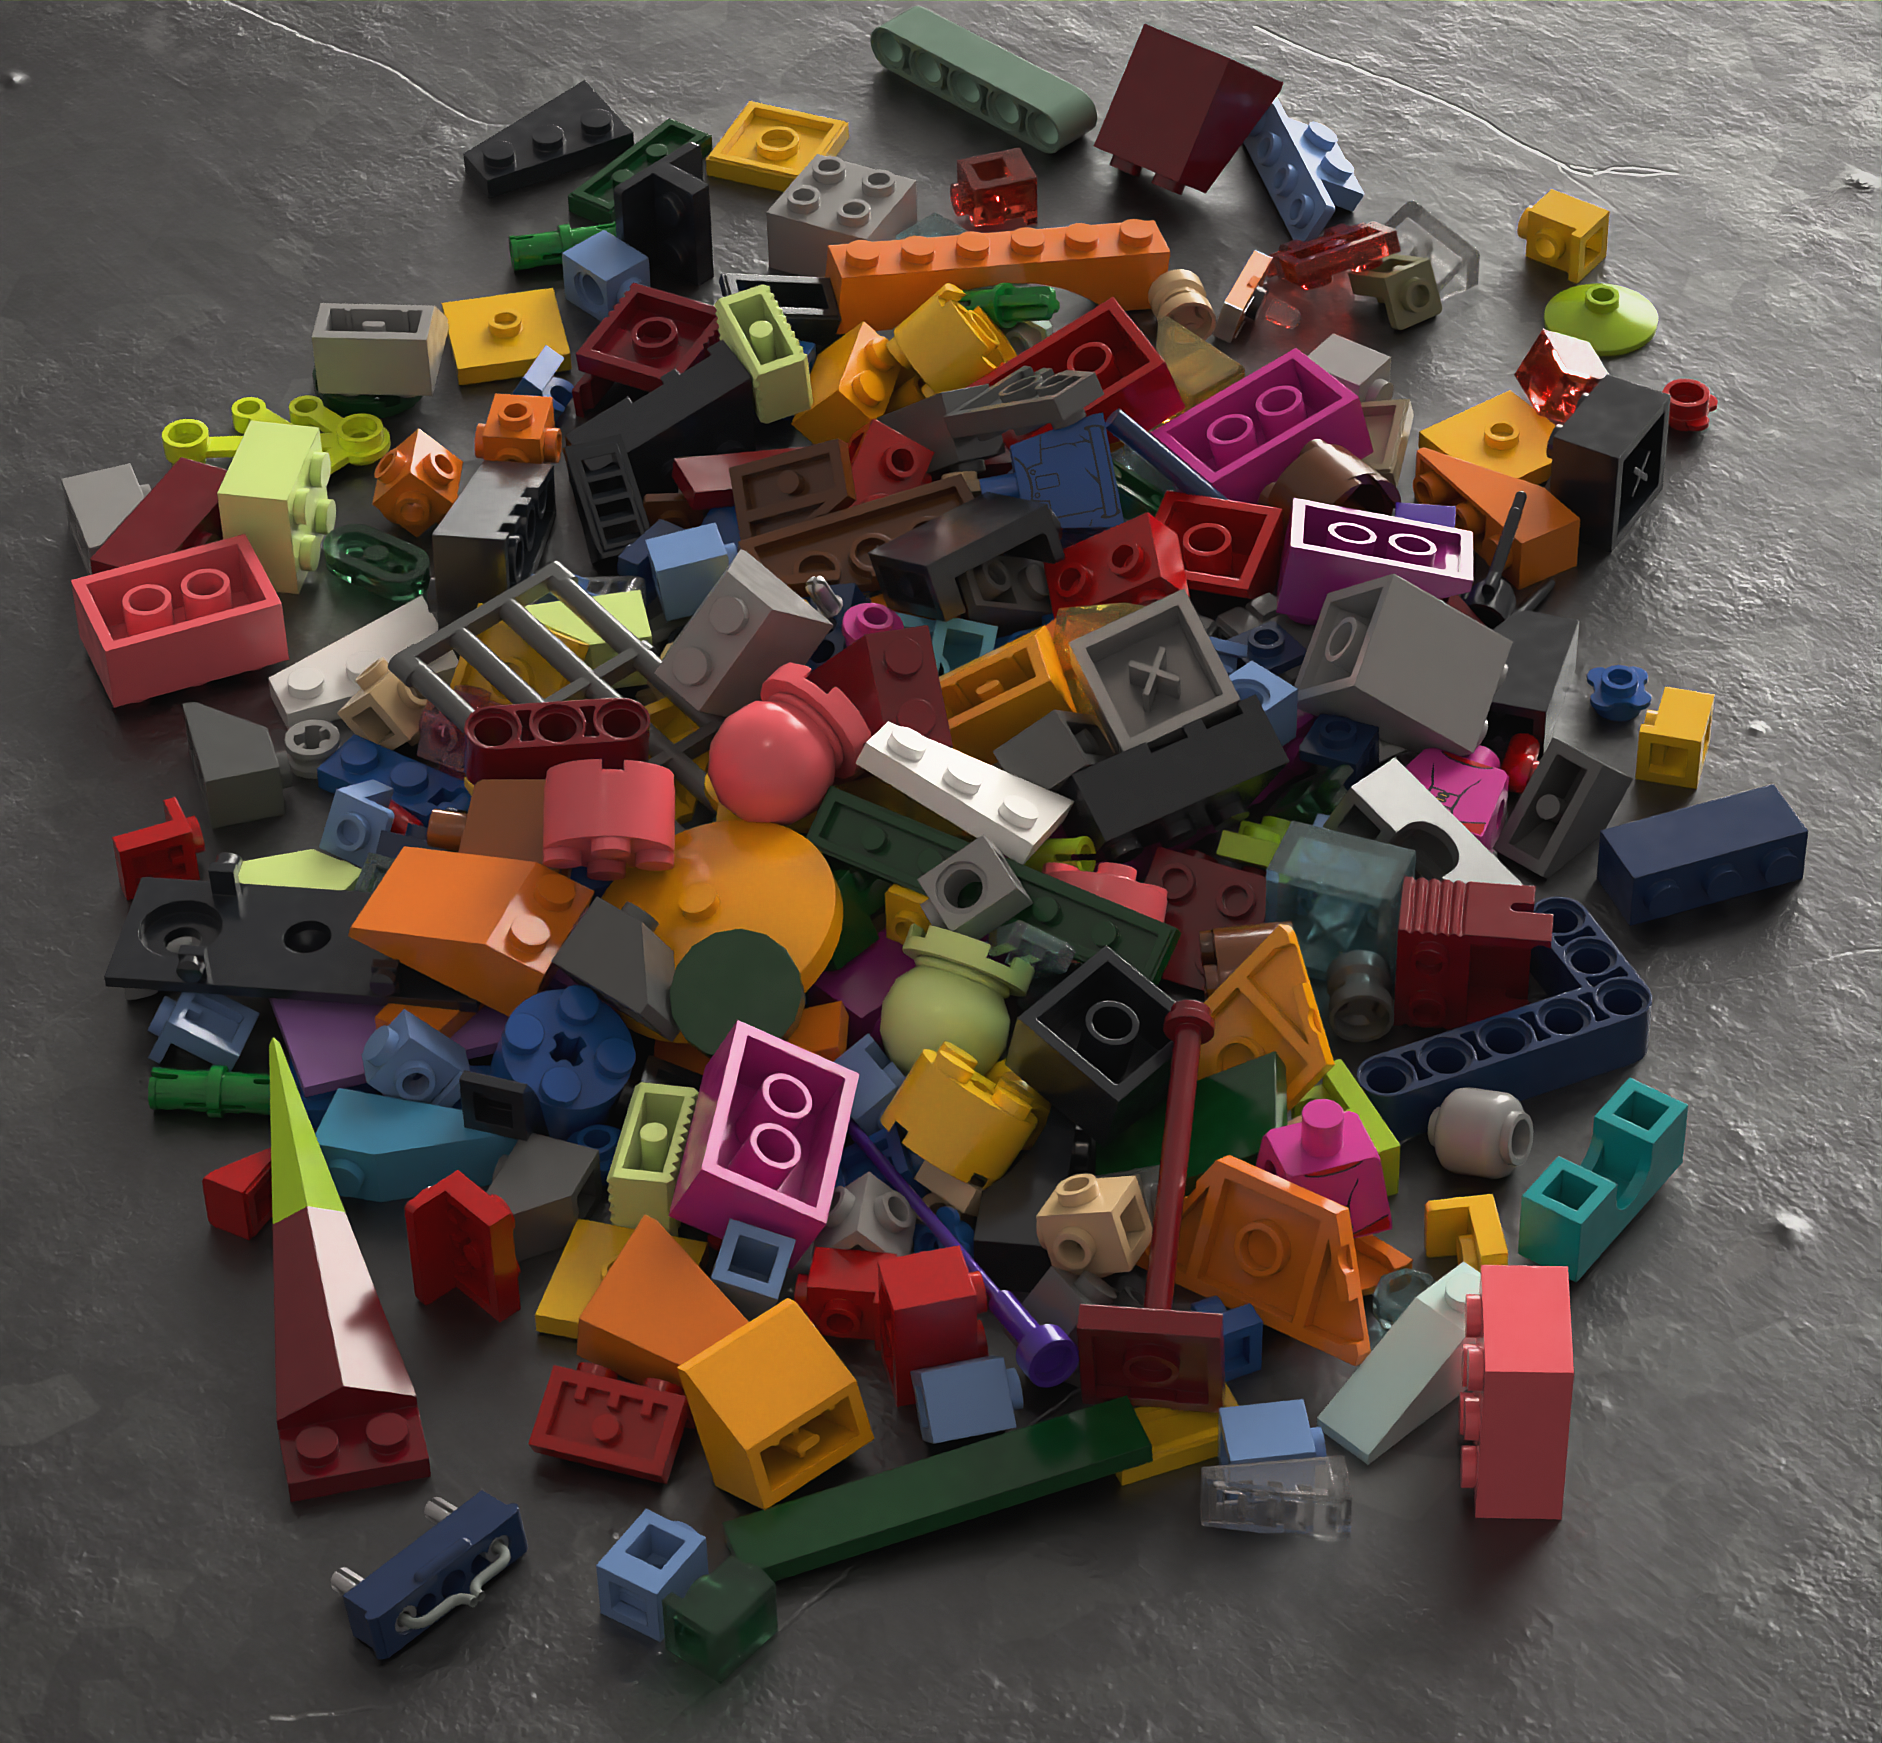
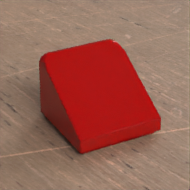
(240, 1195)

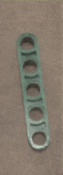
(984, 79)

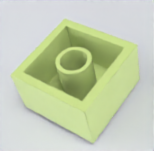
(279, 499)

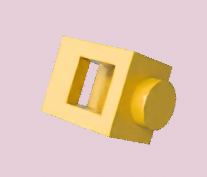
(1565, 234)
(1675, 739)

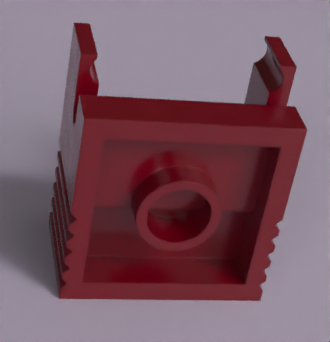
(643, 341)
(1464, 951)

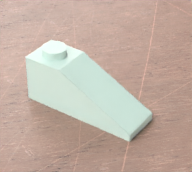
(1407, 1373)

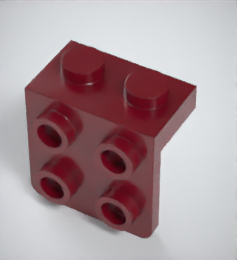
(1203, 898)

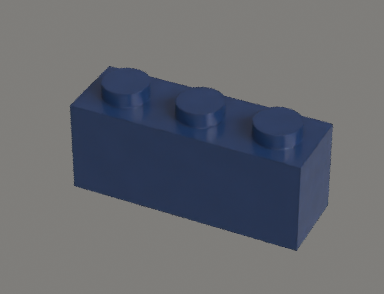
(1701, 854)

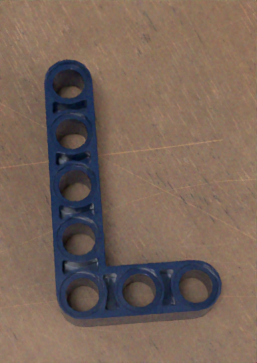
(1586, 1028)

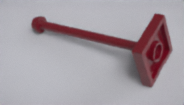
(1155, 1351)

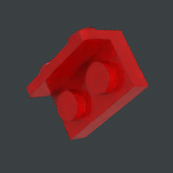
(611, 1422)

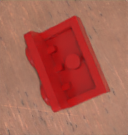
(463, 1242)

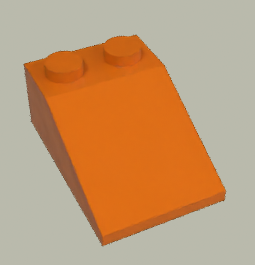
(473, 922)

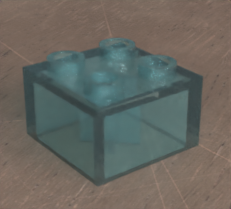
(1337, 894)

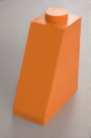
(654, 1310)

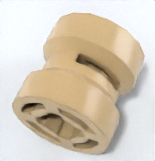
(1184, 300)

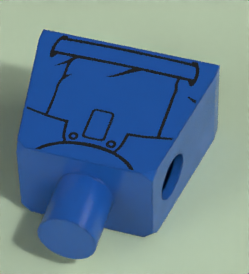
(1068, 472)

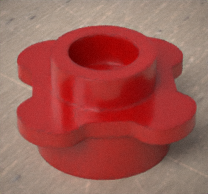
(1689, 404)

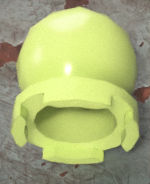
(950, 998)

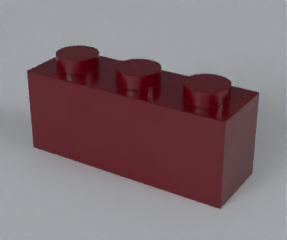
(171, 518)

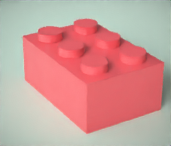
(180, 620)
(1519, 1391)

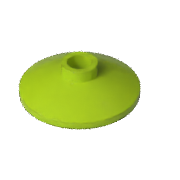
(1604, 315)

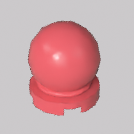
(784, 751)

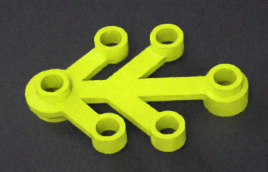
(351, 439)

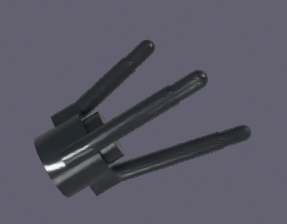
(1494, 597)

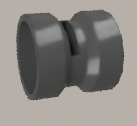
(1360, 996)

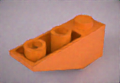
(1546, 532)

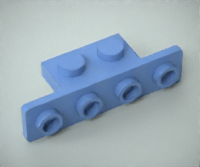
(1302, 171)

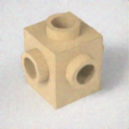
(384, 708)
(1095, 1225)

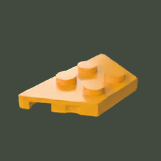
(1269, 1009)

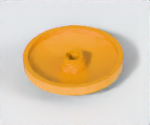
(740, 879)

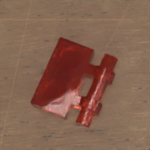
(1340, 249)

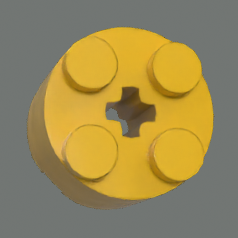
(949, 343)
(961, 1116)

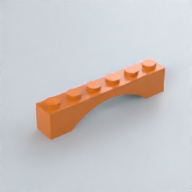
(895, 277)

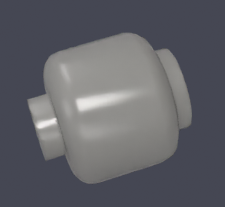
(1480, 1133)

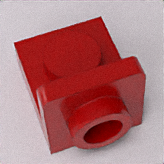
(159, 850)

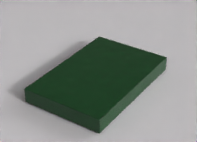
(1228, 1119)

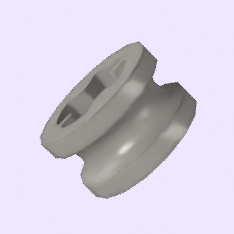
(310, 745)

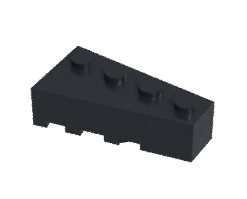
(491, 536)

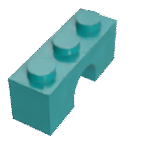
(1581, 1209)

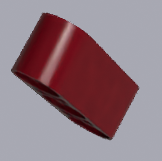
(533, 737)

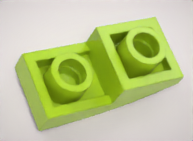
(1254, 842)

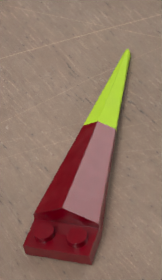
(340, 1380)

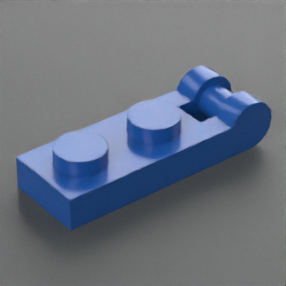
(415, 785)

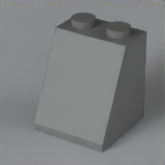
(740, 639)
(1403, 665)

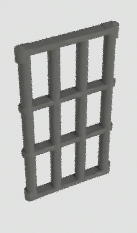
(585, 683)

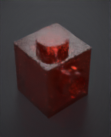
(1558, 374)

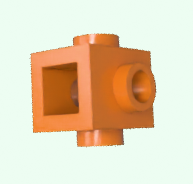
(519, 431)
(417, 483)

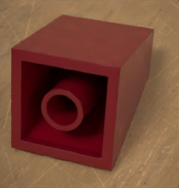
(1182, 111)
(890, 680)

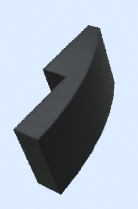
(500, 1106)

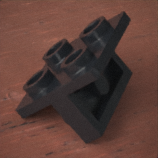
(669, 215)

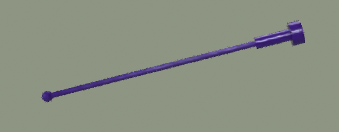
(1043, 1351)

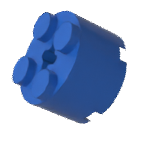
(570, 1054)

